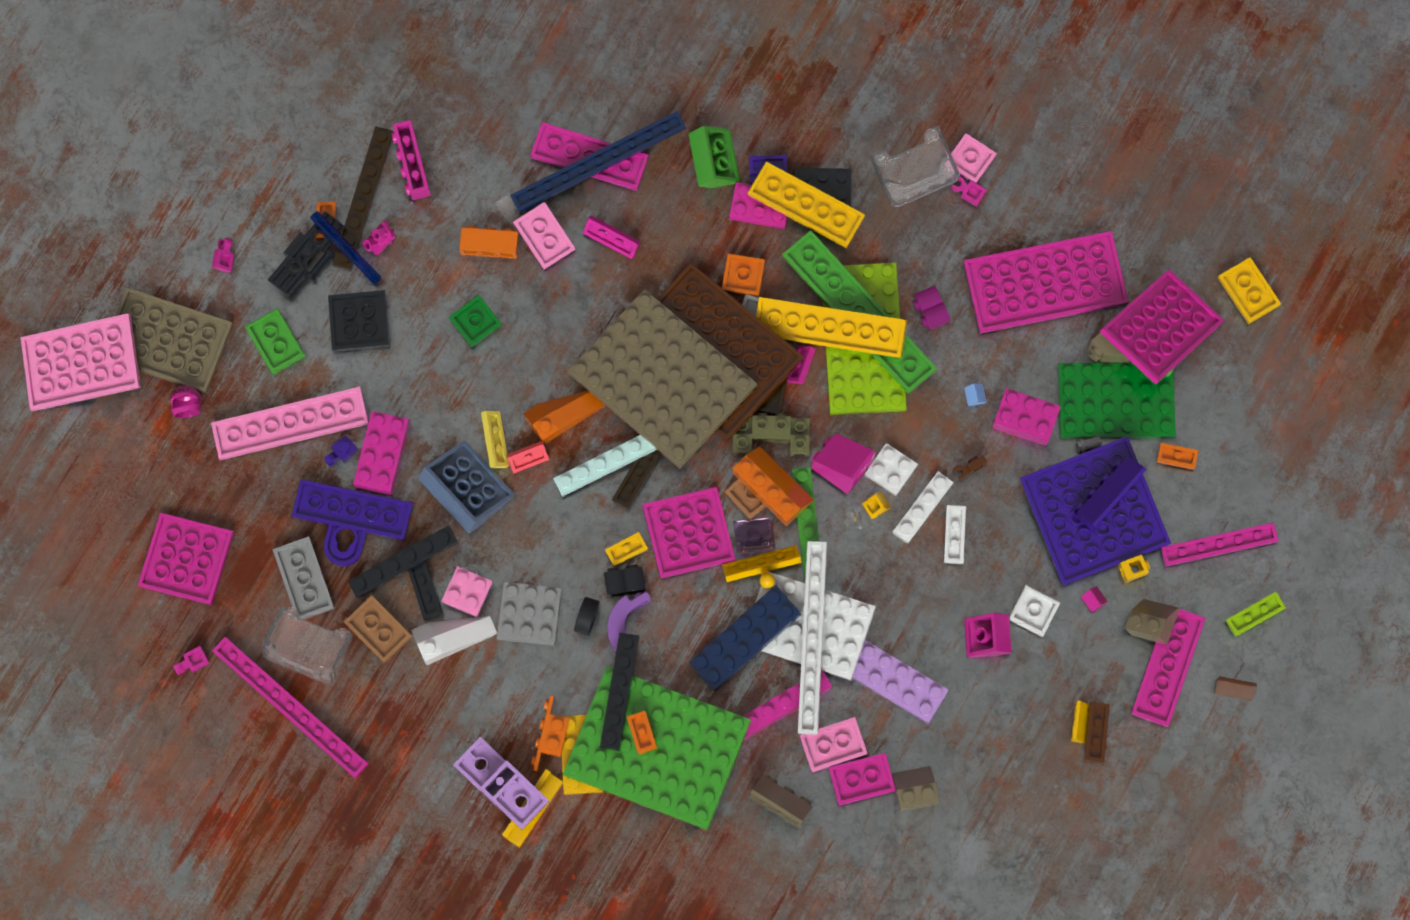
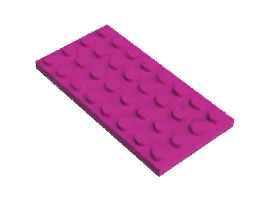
(1045, 282)

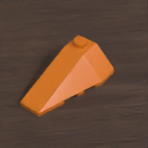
(560, 414)

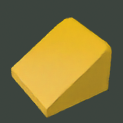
(876, 505)

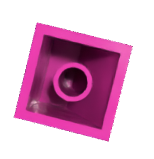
(842, 462)

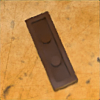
(1096, 732)

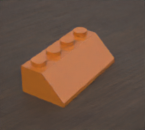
(772, 485)

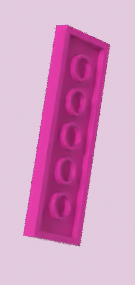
(565, 147)
(1168, 670)

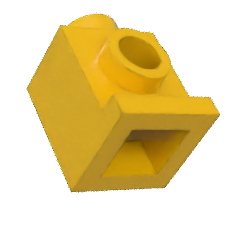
(1138, 561)

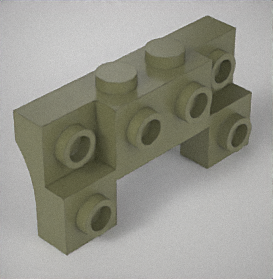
(774, 430)

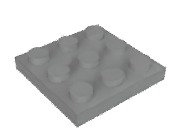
(529, 613)

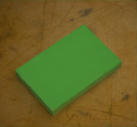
(275, 341)

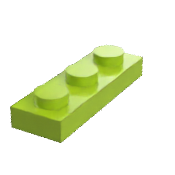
(1255, 614)

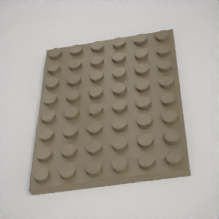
(662, 378)

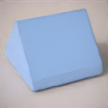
(975, 394)

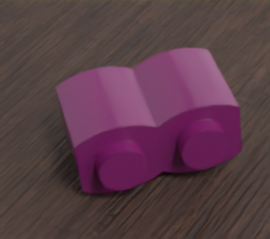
(931, 308)

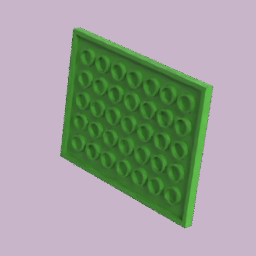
(685, 772)

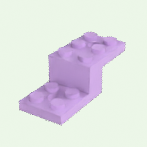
(501, 783)

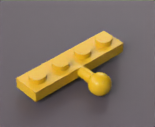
(762, 564)

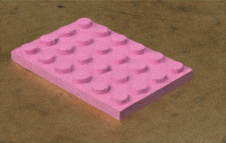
(80, 362)

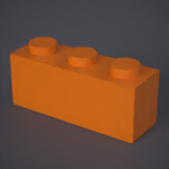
(489, 242)

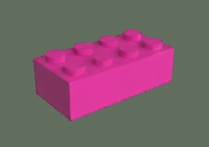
(382, 453)

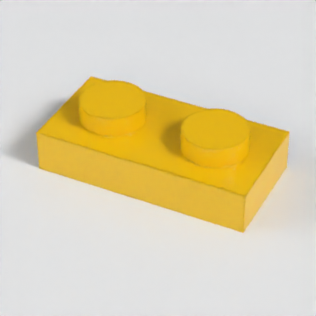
(626, 549)

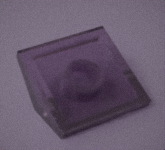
(754, 535)

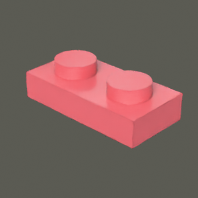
(527, 457)

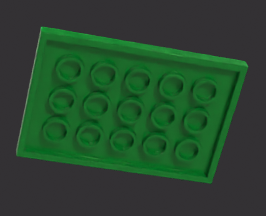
(1114, 402)

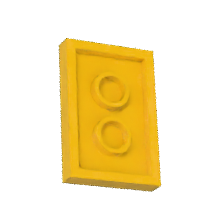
(1249, 290)

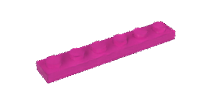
(1219, 544)

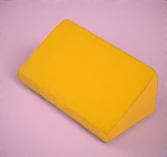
(1080, 722)

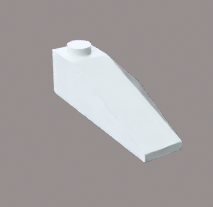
(447, 637)

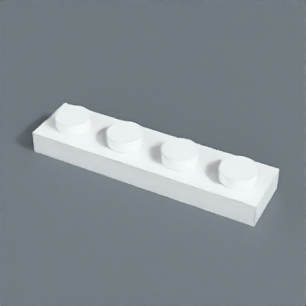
(922, 507)

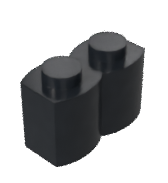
(625, 581)

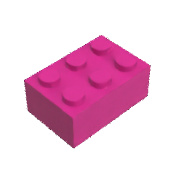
(1026, 417)

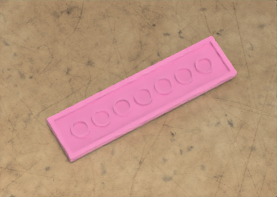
(289, 423)

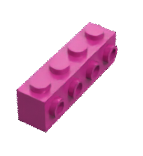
(411, 160)

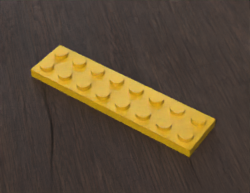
(833, 327)

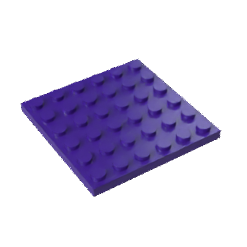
(1125, 532)

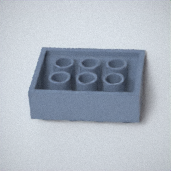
(466, 486)

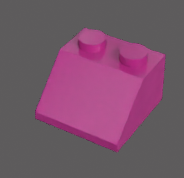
(988, 635)

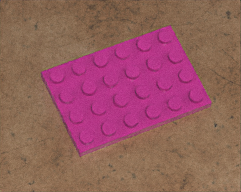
(1162, 326)

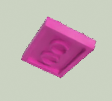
(752, 211)
(862, 779)

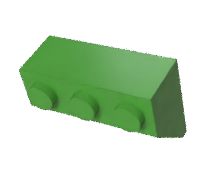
(714, 157)

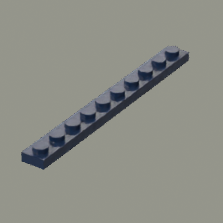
(598, 161)

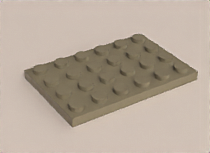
(175, 339)

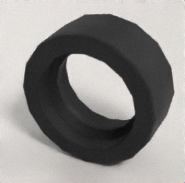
(586, 616)

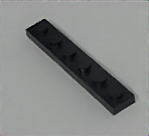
(403, 562)
(619, 692)

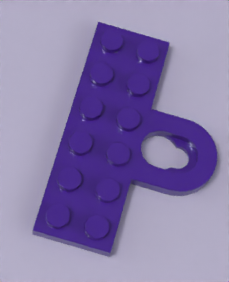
(352, 511)

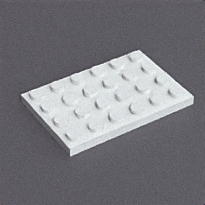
(843, 630)

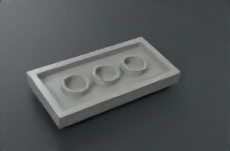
(303, 578)

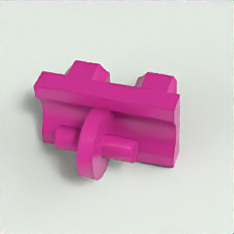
(380, 238)

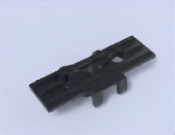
(300, 252)

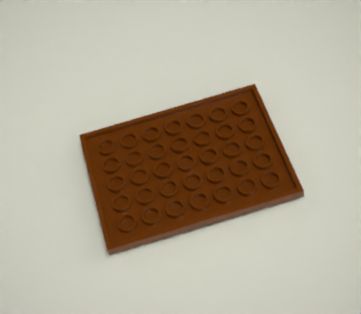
(735, 335)

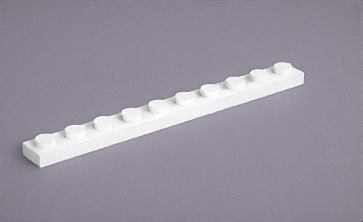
(812, 638)

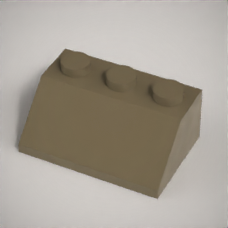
(781, 801)

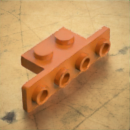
(552, 736)

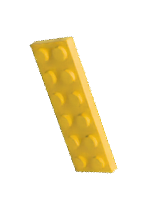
(806, 204)

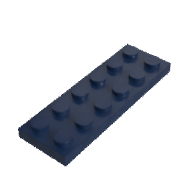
(745, 638)

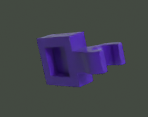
(342, 449)

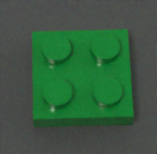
(475, 321)

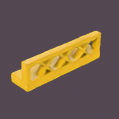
(548, 786)

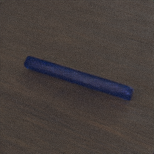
(345, 247)

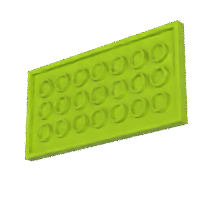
(856, 378)

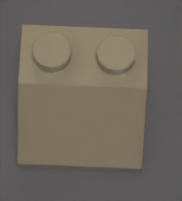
(1105, 352)
(1152, 621)
(915, 789)

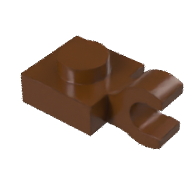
(974, 465)

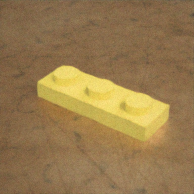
(495, 439)

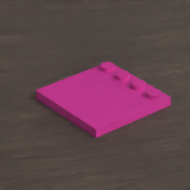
(688, 532)
(186, 559)

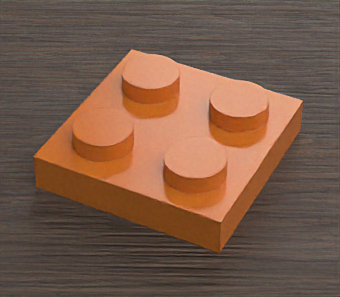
(743, 275)

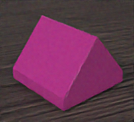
(1094, 599)

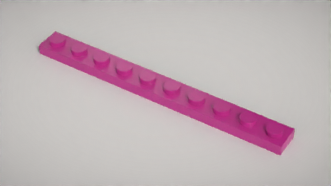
(290, 707)

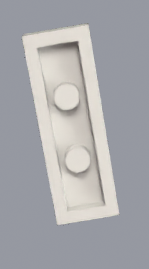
(954, 534)

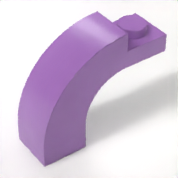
(621, 613)

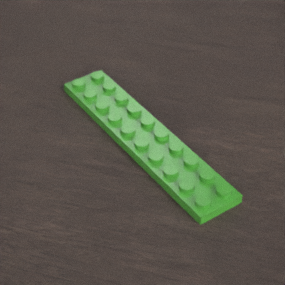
(843, 292)

